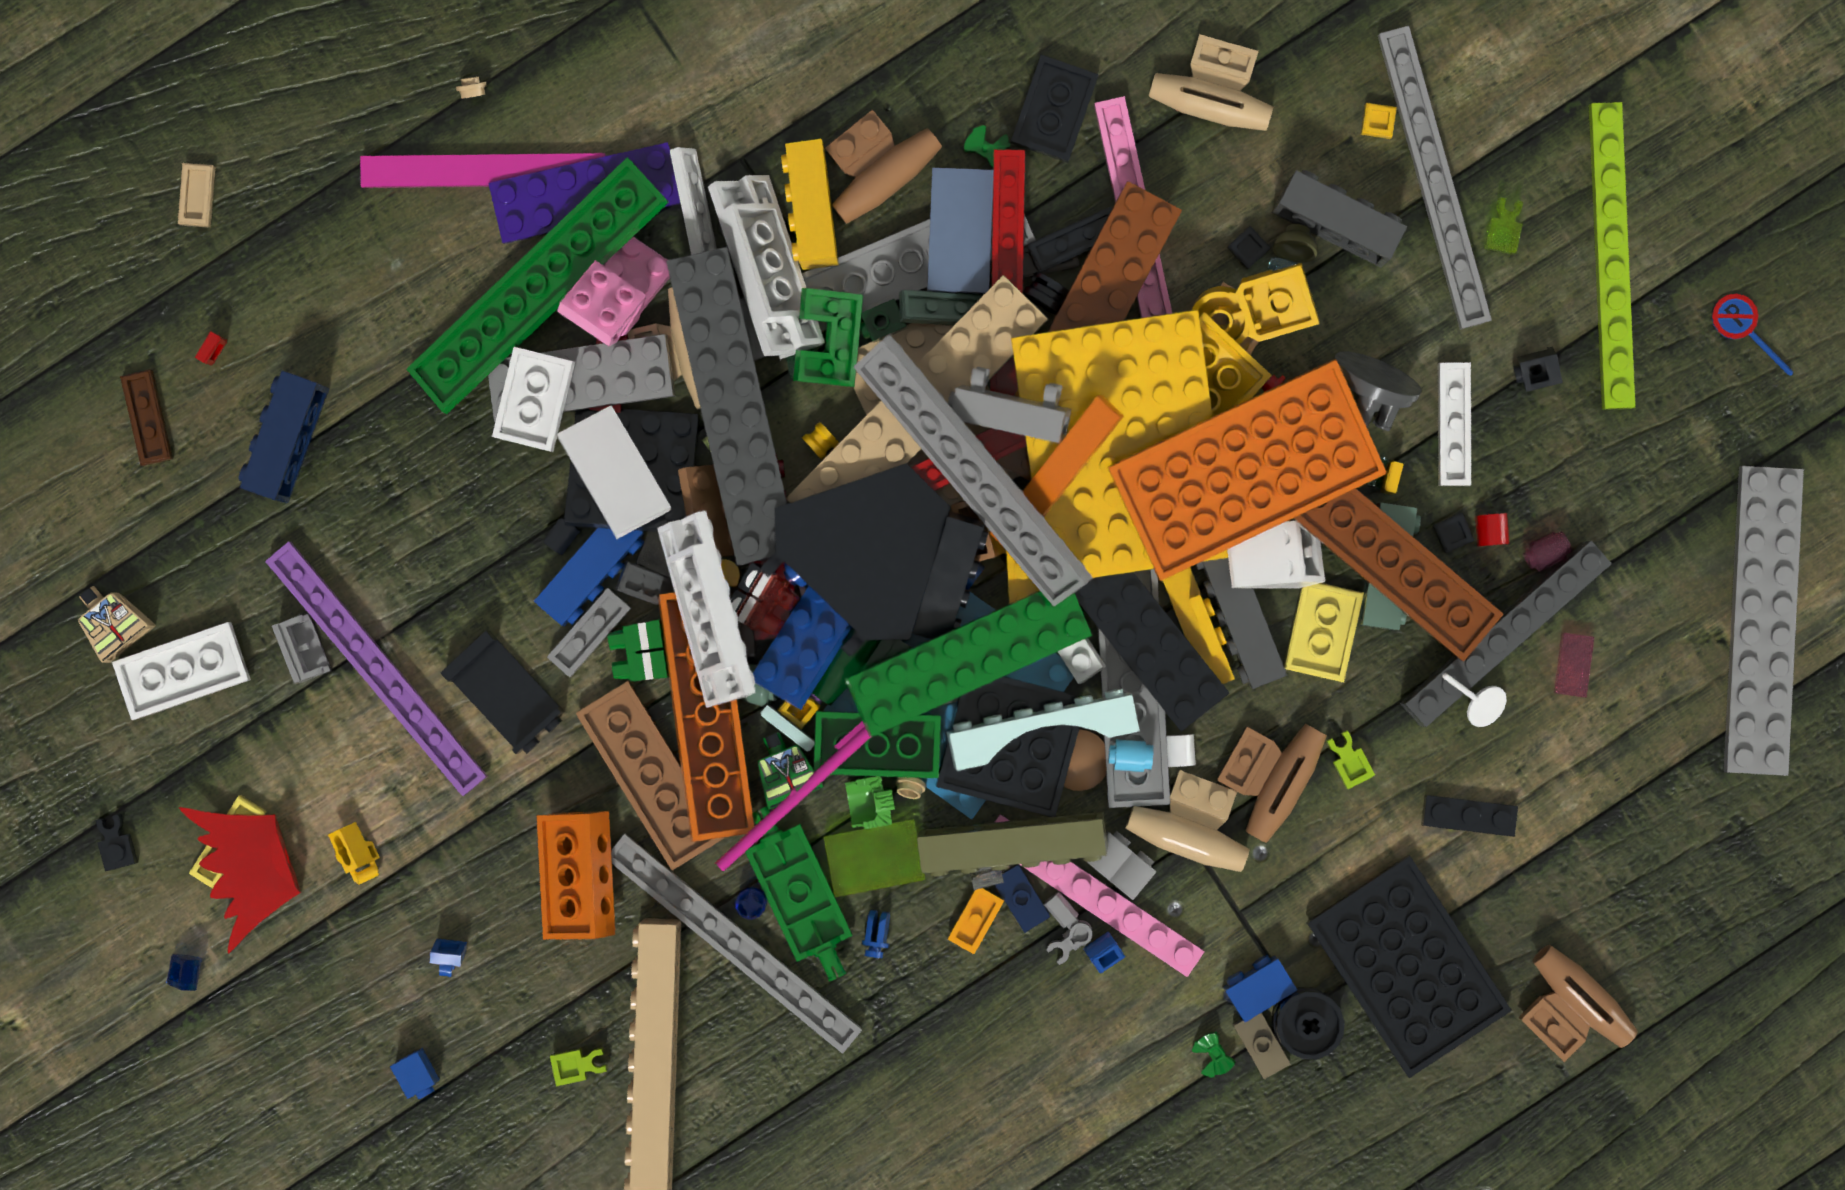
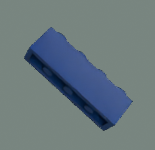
(586, 572)

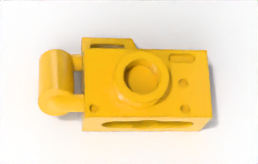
(355, 852)

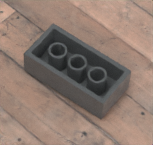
(1339, 218)

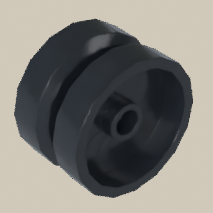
(1321, 1036)

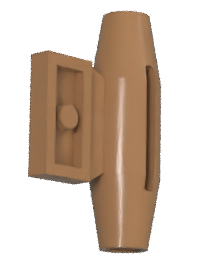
(877, 164)
(1272, 775)
(1574, 1006)

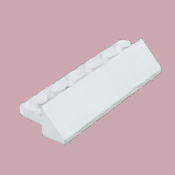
(765, 264)
(706, 609)

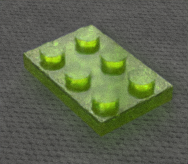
(873, 858)

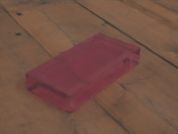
(1574, 665)

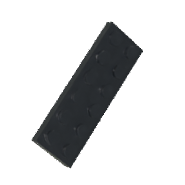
(1152, 646)

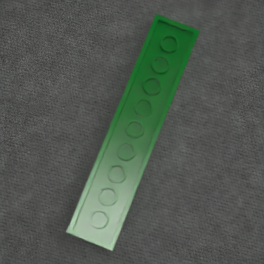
(536, 285)

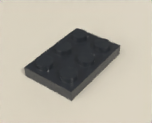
(1054, 108)

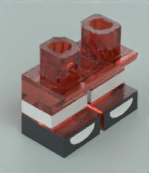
(758, 609)

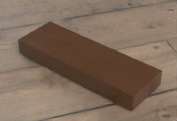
(146, 417)

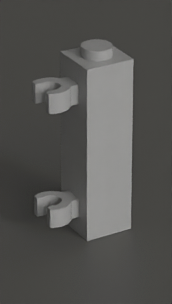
(1011, 413)

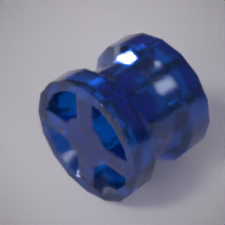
(750, 908)

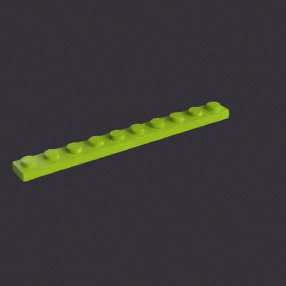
(1612, 255)

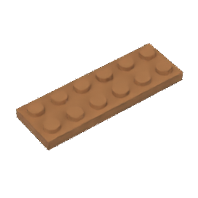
(644, 770)

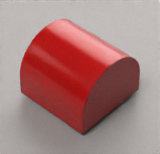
(1492, 529)

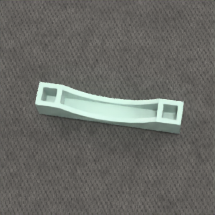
(979, 743)

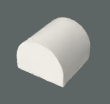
(1181, 750)

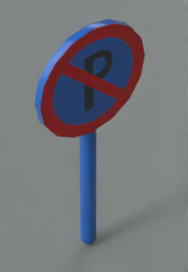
(1736, 318)

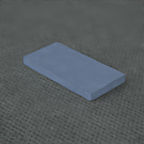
(960, 230)

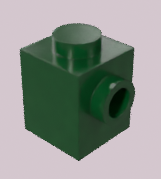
(882, 321)

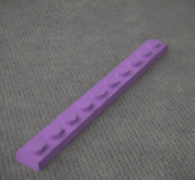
(376, 668)

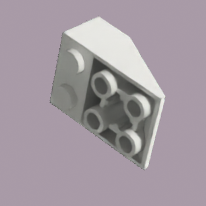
(1277, 559)

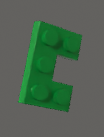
(843, 319)

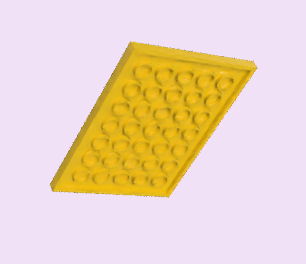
(1151, 375)

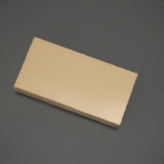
(196, 195)

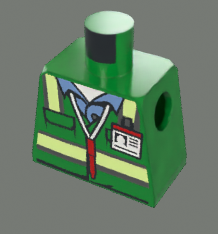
(783, 769)

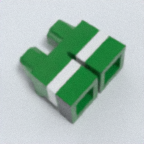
(637, 638)

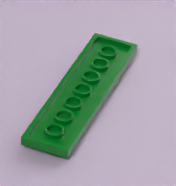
(965, 659)

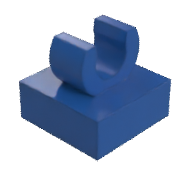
(448, 955)

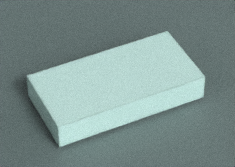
(788, 728)

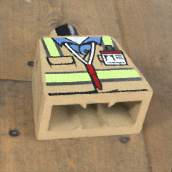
(112, 623)

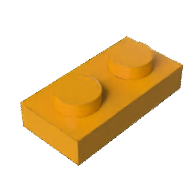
(975, 919)

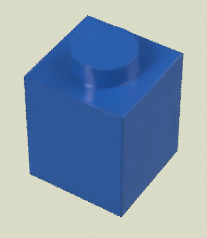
(415, 1074)

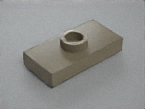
(1262, 1045)

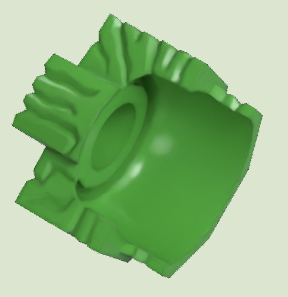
(869, 802)

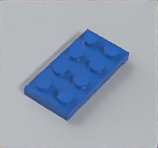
(802, 650)

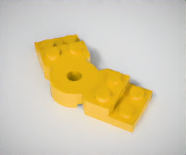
(1262, 304)

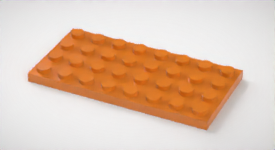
(1247, 469)

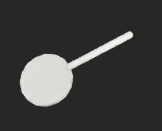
(1485, 705)

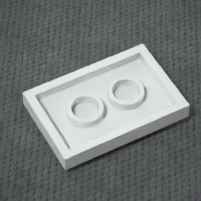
(533, 399)

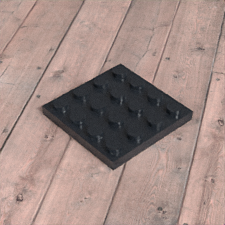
(666, 445)
(1028, 769)

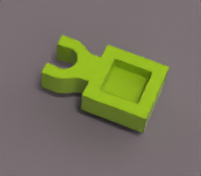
(1351, 764)
(572, 1065)

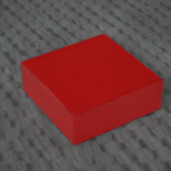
(211, 348)

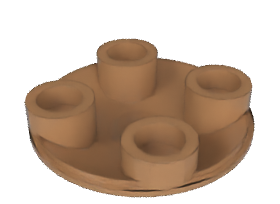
(1087, 762)

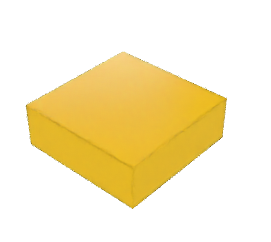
(1378, 120)
(1392, 478)

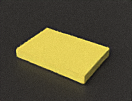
(1323, 631)

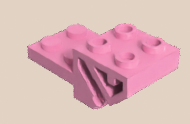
(613, 295)

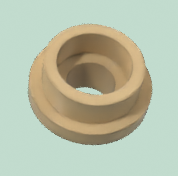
(471, 87)
(910, 787)

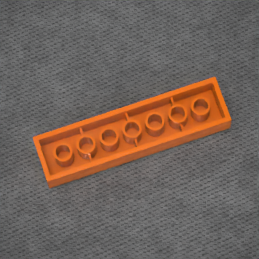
(707, 742)

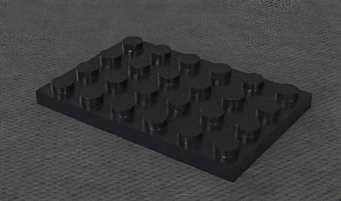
(1408, 966)

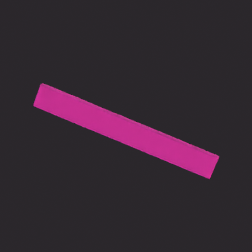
(458, 169)

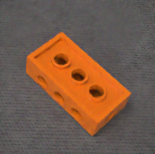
(576, 875)

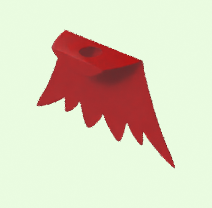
(253, 866)

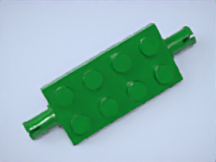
(799, 895)

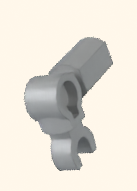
(1078, 932)

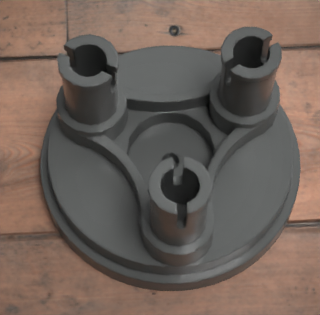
(1378, 387)

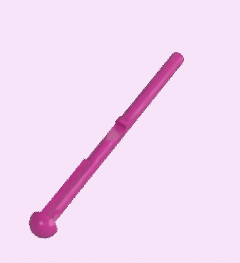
(846, 747)

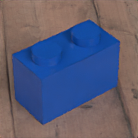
(1259, 987)

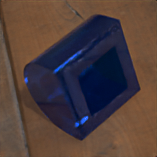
(184, 972)

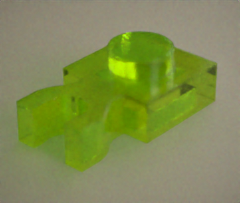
(1504, 232)

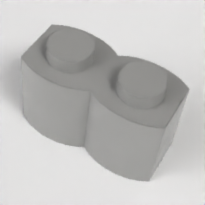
(1123, 867)

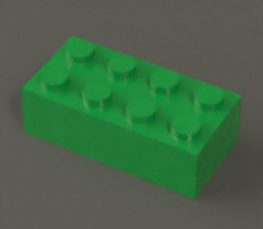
(901, 751)

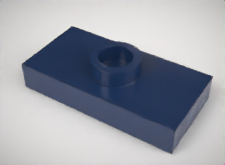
(1022, 899)

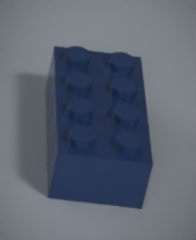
(283, 437)

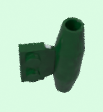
(868, 654)

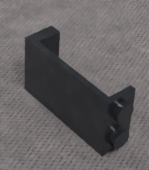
(504, 692)

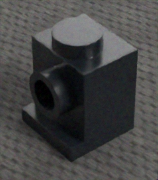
(1547, 375)

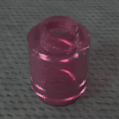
(1547, 550)

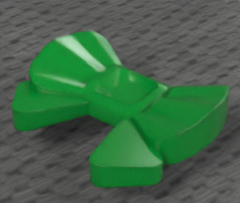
(976, 143)
(1220, 1061)

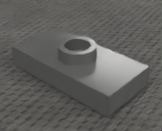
(643, 583)

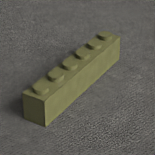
(1012, 843)

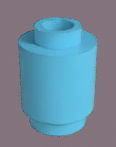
(1131, 755)

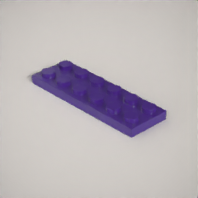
(540, 200)

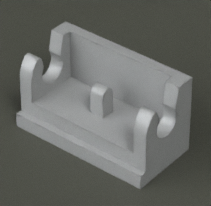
(301, 648)

